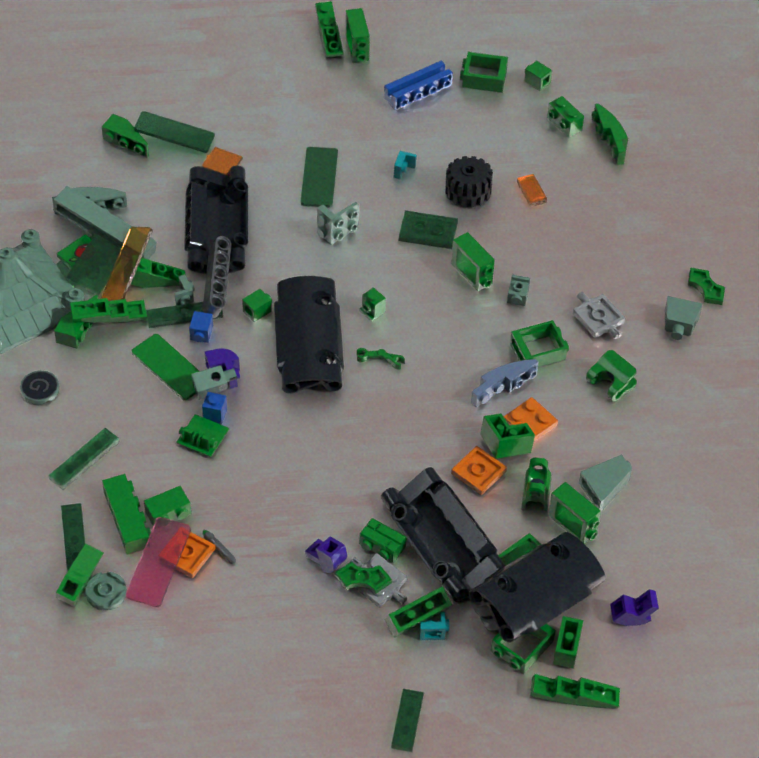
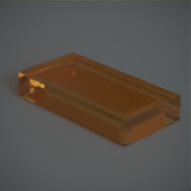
(531, 190)

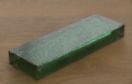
(407, 720)

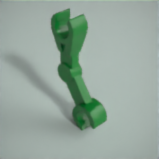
(381, 354)

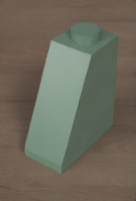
(605, 480)

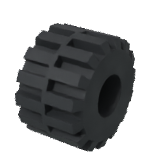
(468, 181)

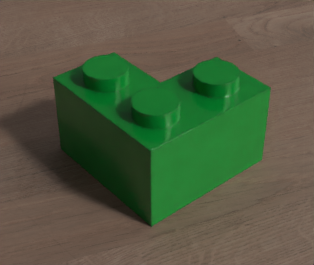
(506, 439)

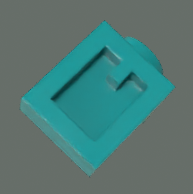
(403, 161)
(434, 630)

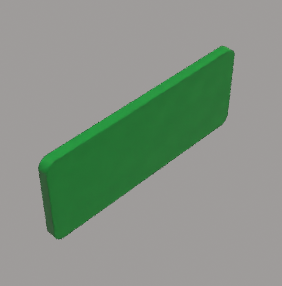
(167, 365)

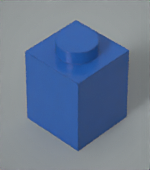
(201, 327)
(215, 407)

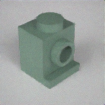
(518, 290)

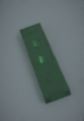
(174, 314)
(84, 458)
(73, 531)

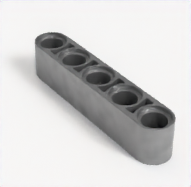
(217, 276)

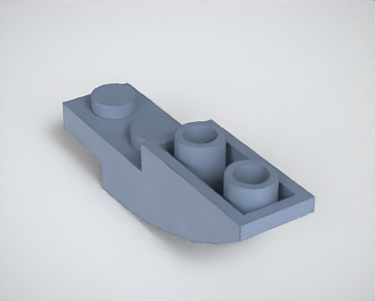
(506, 376)

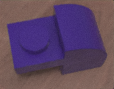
(226, 359)
(327, 554)
(634, 611)

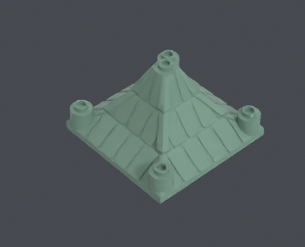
(31, 292)

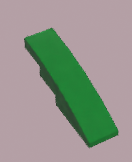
(108, 311)
(573, 692)

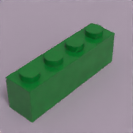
(126, 513)

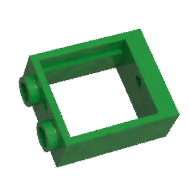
(357, 35)
(484, 82)
(472, 261)
(535, 332)
(574, 513)
(545, 634)

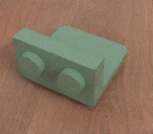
(336, 226)

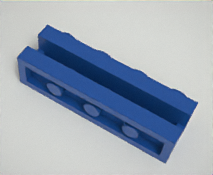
(418, 85)

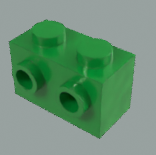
(565, 116)

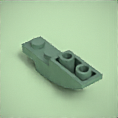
(104, 197)

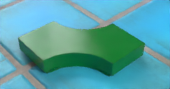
(709, 289)
(355, 576)

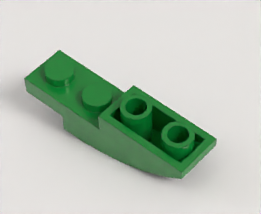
(328, 29)
(612, 131)

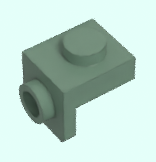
(185, 295)

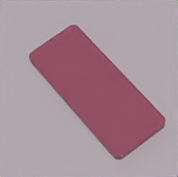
(158, 562)

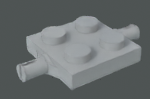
(598, 315)
(391, 590)

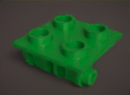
(202, 435)

